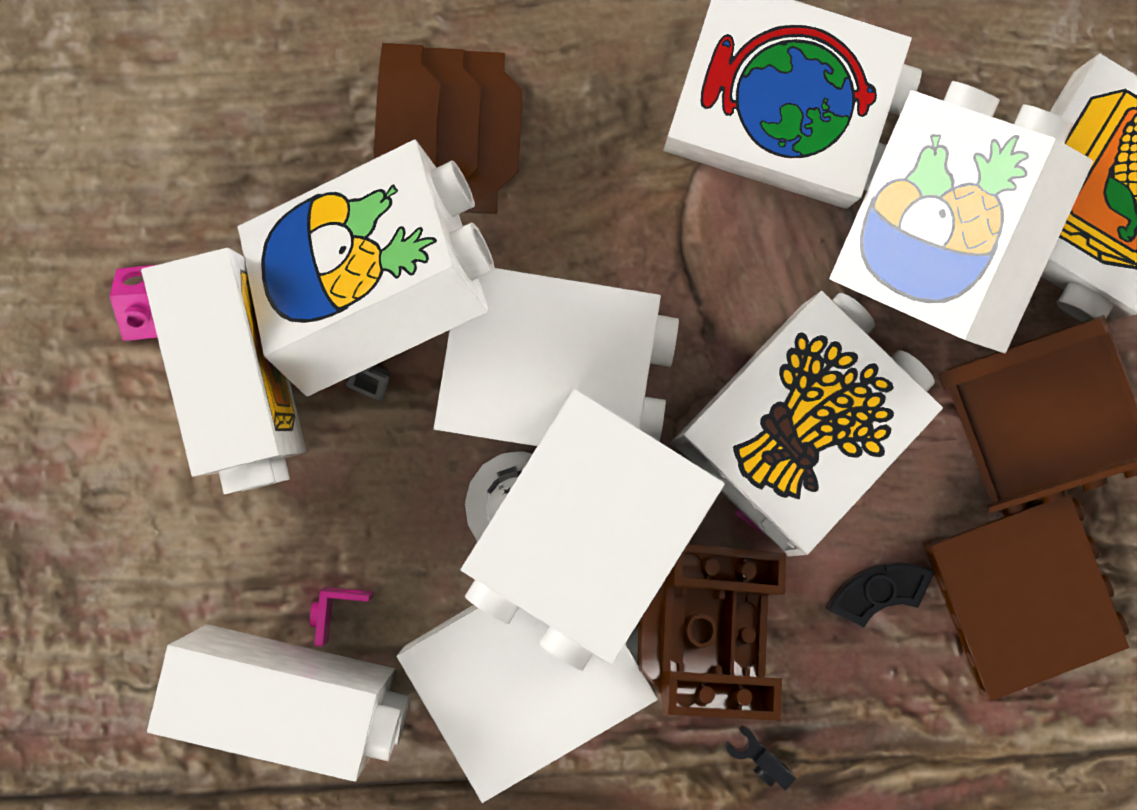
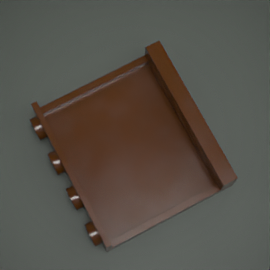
(1048, 415)
(1027, 597)

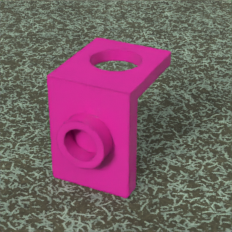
(132, 306)
(321, 612)

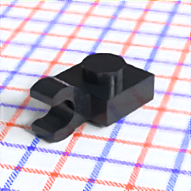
(768, 766)

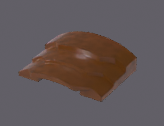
(456, 109)
(709, 634)

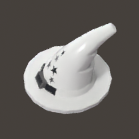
(491, 487)

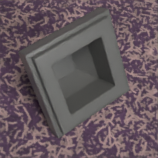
(371, 381)

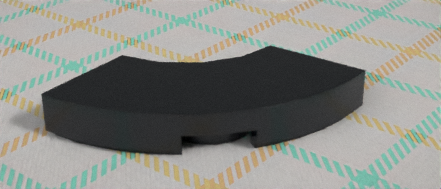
(880, 587)

